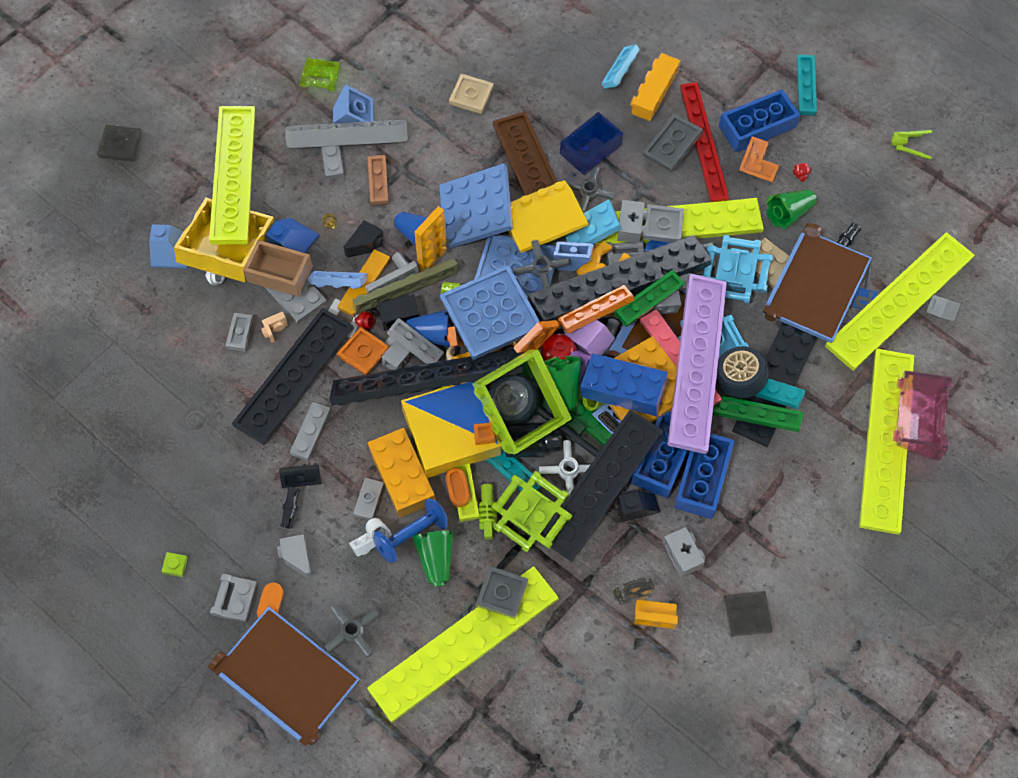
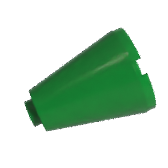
(789, 206)
(566, 378)
(435, 555)

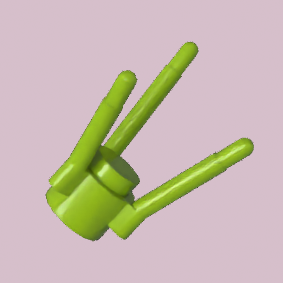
(901, 138)

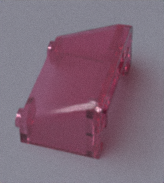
(922, 414)

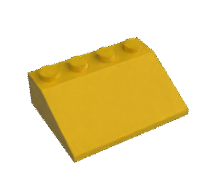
(545, 216)

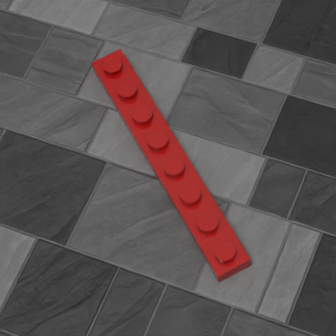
(704, 145)

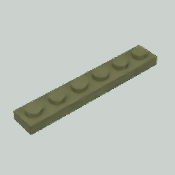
(403, 287)

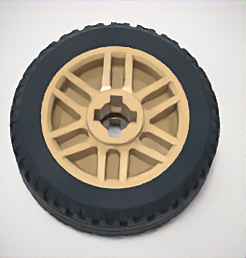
(742, 372)

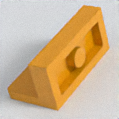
(655, 614)

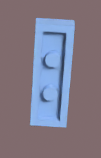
(337, 279)

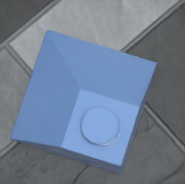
(352, 107)
(162, 244)

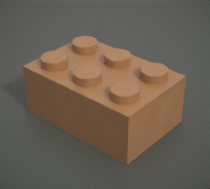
(278, 268)

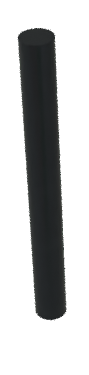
(570, 433)

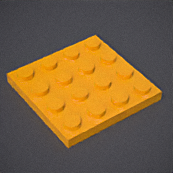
(651, 355)

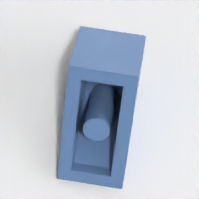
(576, 253)

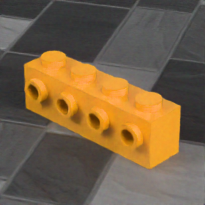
(655, 86)

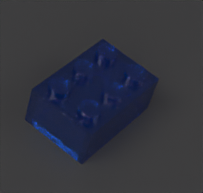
(591, 143)

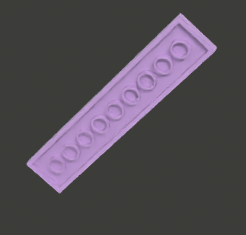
(697, 364)

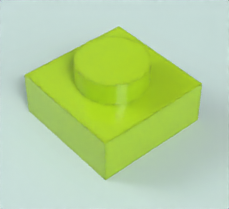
(174, 564)

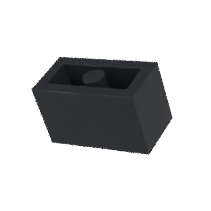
(401, 308)

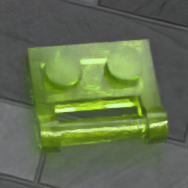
(320, 69)

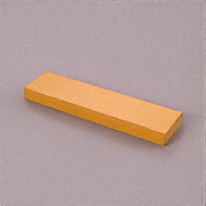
(373, 267)

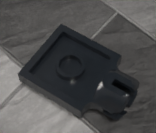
(546, 444)

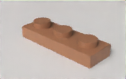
(378, 180)

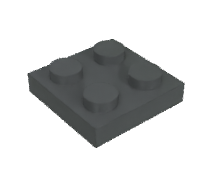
(502, 592)

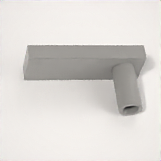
(405, 269)
(413, 342)

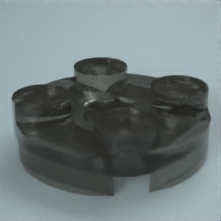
(634, 589)

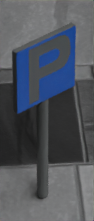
(864, 296)

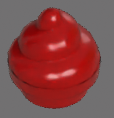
(801, 171)
(365, 320)

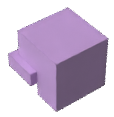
(592, 338)

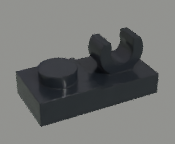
(300, 476)

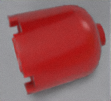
(557, 346)

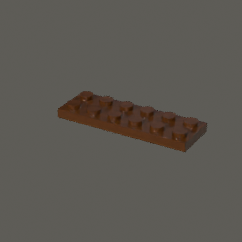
(524, 153)

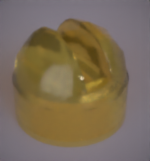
(332, 221)

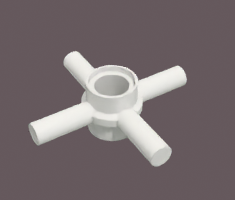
(567, 461)

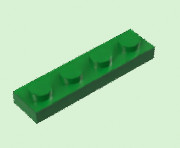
(649, 298)

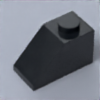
(364, 240)
(637, 505)

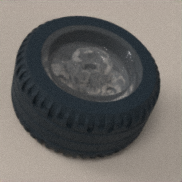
(526, 395)

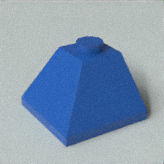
(291, 235)

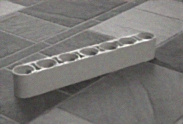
(346, 133)

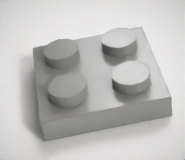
(663, 223)

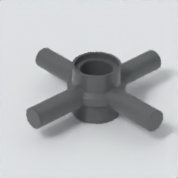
(590, 183)
(543, 260)
(346, 624)

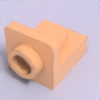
(274, 323)

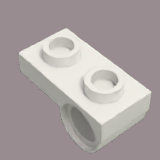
(365, 543)

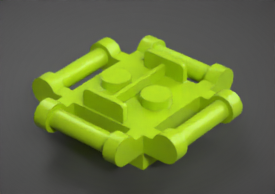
(531, 511)

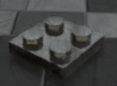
(119, 143)
(748, 613)

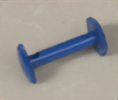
(435, 515)

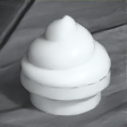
(214, 279)

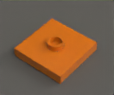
(536, 336)
(363, 351)

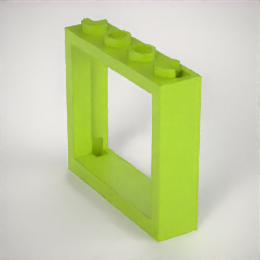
(548, 389)

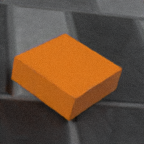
(484, 433)

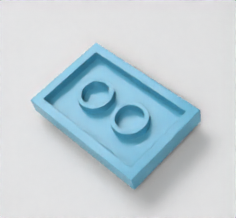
(601, 222)

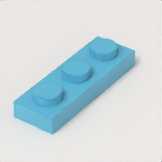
(620, 66)

